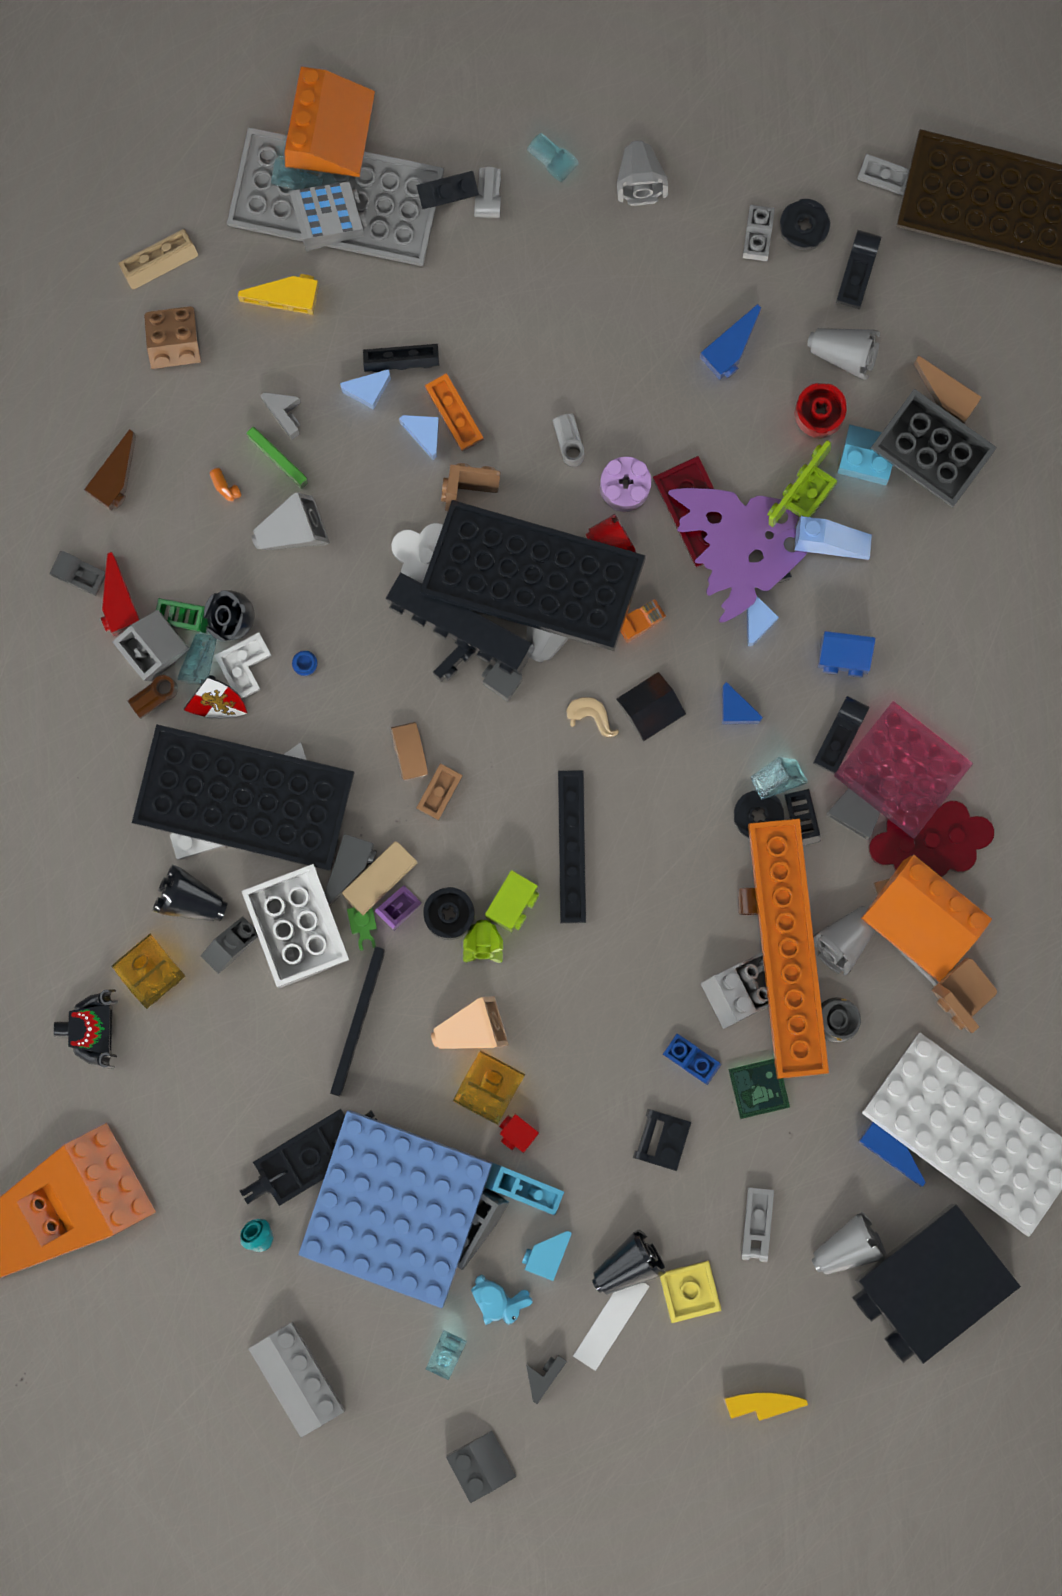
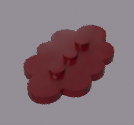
(943, 843)

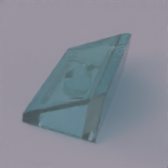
(295, 178)

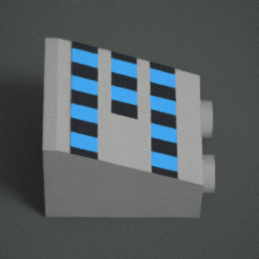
(327, 214)

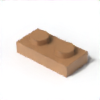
(439, 792)

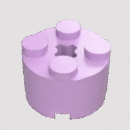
(612, 490)

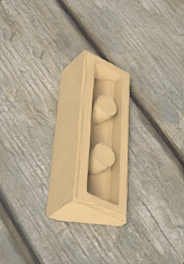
(158, 259)
(379, 878)

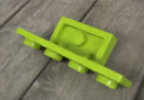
(808, 491)

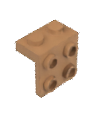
(171, 337)
(469, 478)
(964, 993)

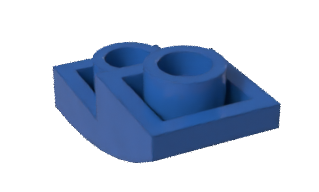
(692, 1059)

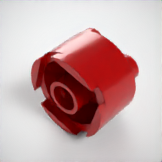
(820, 396)
(611, 533)

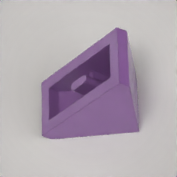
(398, 908)

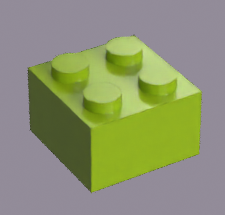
(512, 901)

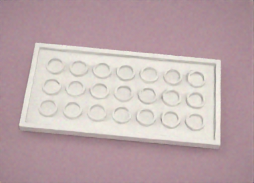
(971, 1133)

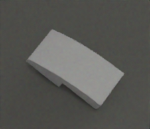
(758, 233)

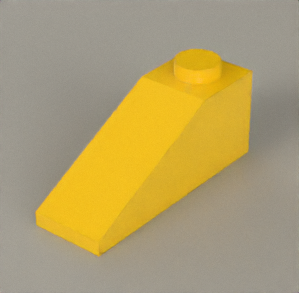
(289, 294)

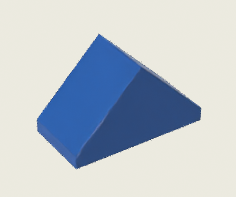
(736, 709)

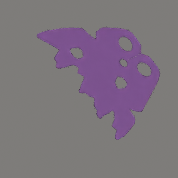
(734, 539)

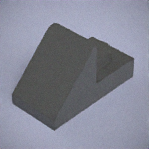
(538, 1383)

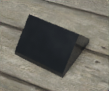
(651, 706)

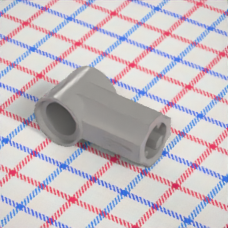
(488, 201)
(569, 438)

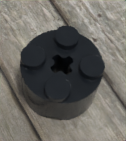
(443, 900)

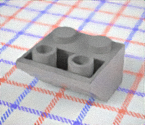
(151, 645)

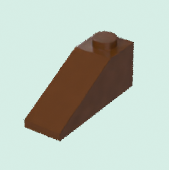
(112, 478)

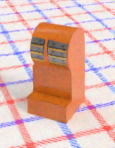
(642, 620)

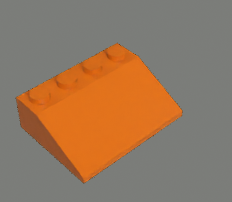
(328, 123)
(926, 918)

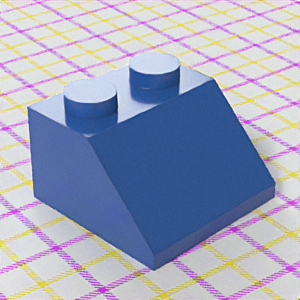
(846, 653)

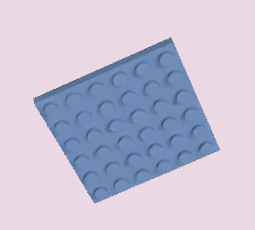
(395, 1208)

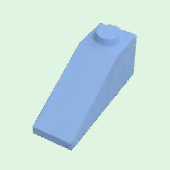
(831, 538)

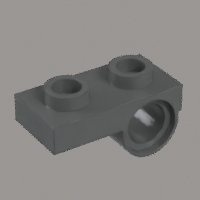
(77, 573)

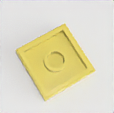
(690, 1291)

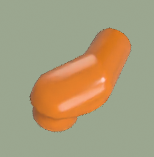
(222, 487)

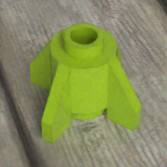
(483, 942)

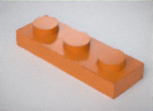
(454, 412)

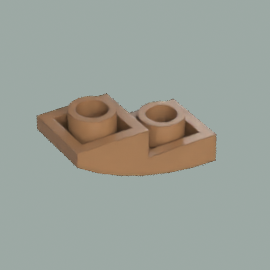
(409, 750)

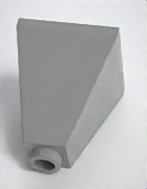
(291, 525)

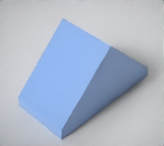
(367, 388)
(424, 432)
(759, 621)

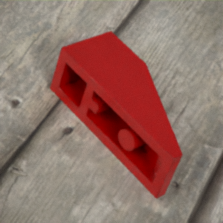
(117, 602)

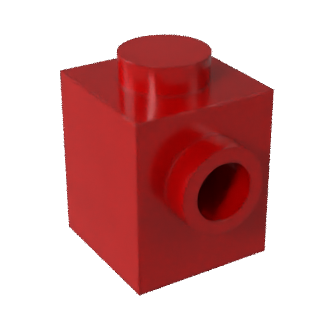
(517, 1133)

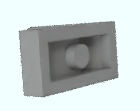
(279, 407)

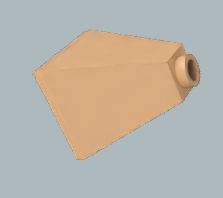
(472, 1027)

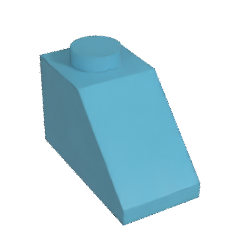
(547, 1256)

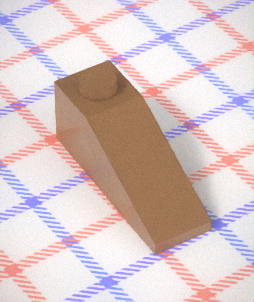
(947, 391)

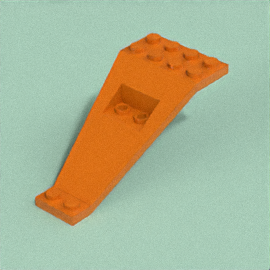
(82, 1192)

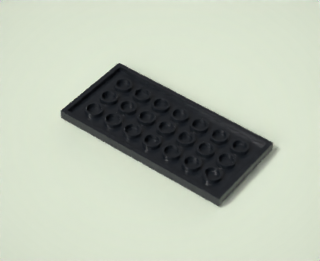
(533, 575)
(243, 797)

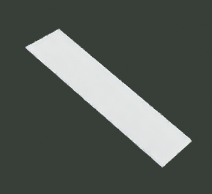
(609, 1325)

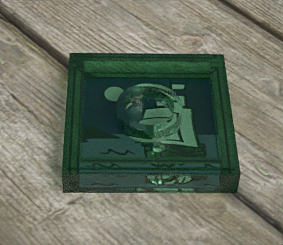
(758, 1089)

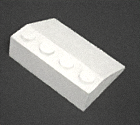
(295, 926)

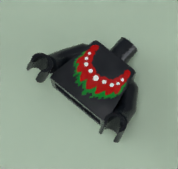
(90, 1029)

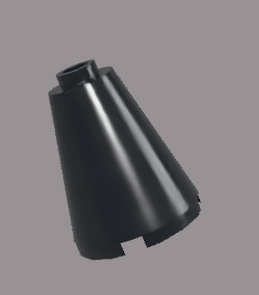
(629, 1265)

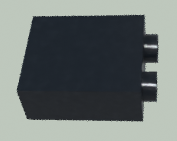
(934, 1285)

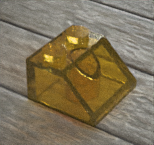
(148, 971)
(488, 1087)

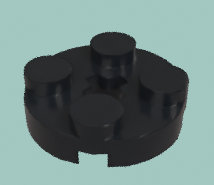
(808, 238)
(751, 801)

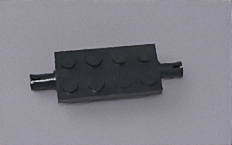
(297, 1162)

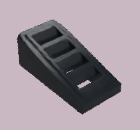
(807, 838)

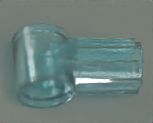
(557, 161)

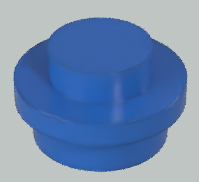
(304, 663)

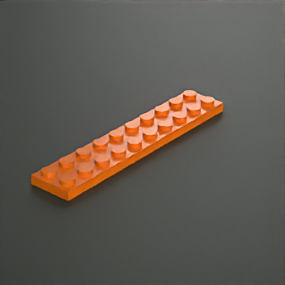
(788, 948)

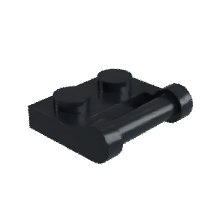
(670, 1143)

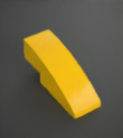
(763, 1403)

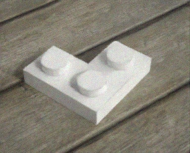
(236, 663)

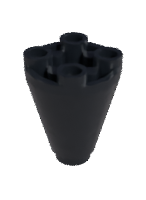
(188, 897)

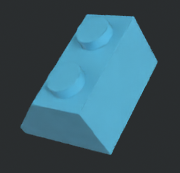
(860, 460)

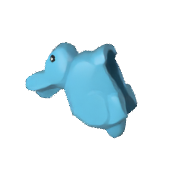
(495, 1303)

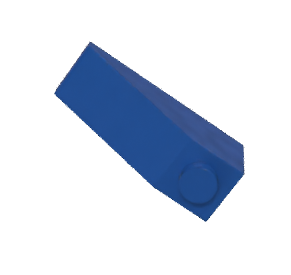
(726, 351)
(892, 1152)

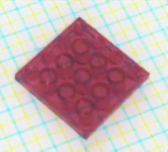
(903, 769)

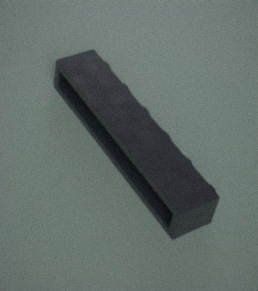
(461, 624)

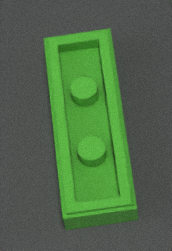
(277, 457)

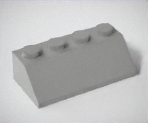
(296, 1379)

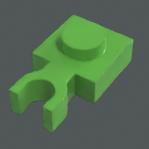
(362, 924)

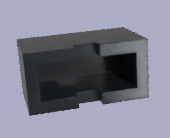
(447, 190)

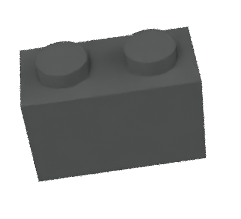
(480, 1466)

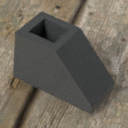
(500, 681)
(230, 945)

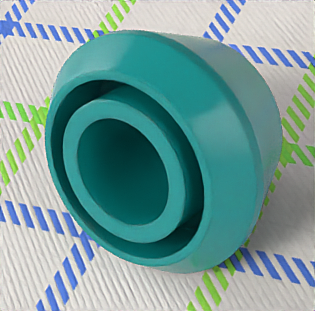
(256, 1235)

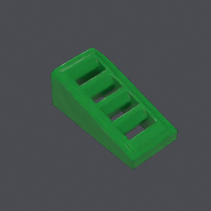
(201, 622)

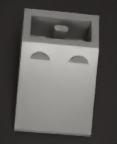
(738, 991)

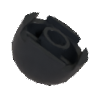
(229, 615)

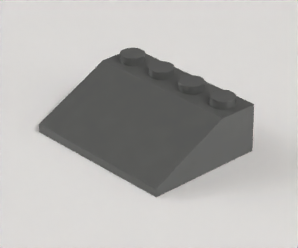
(933, 448)

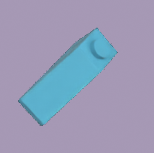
(524, 1189)

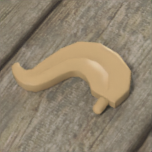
(593, 708)

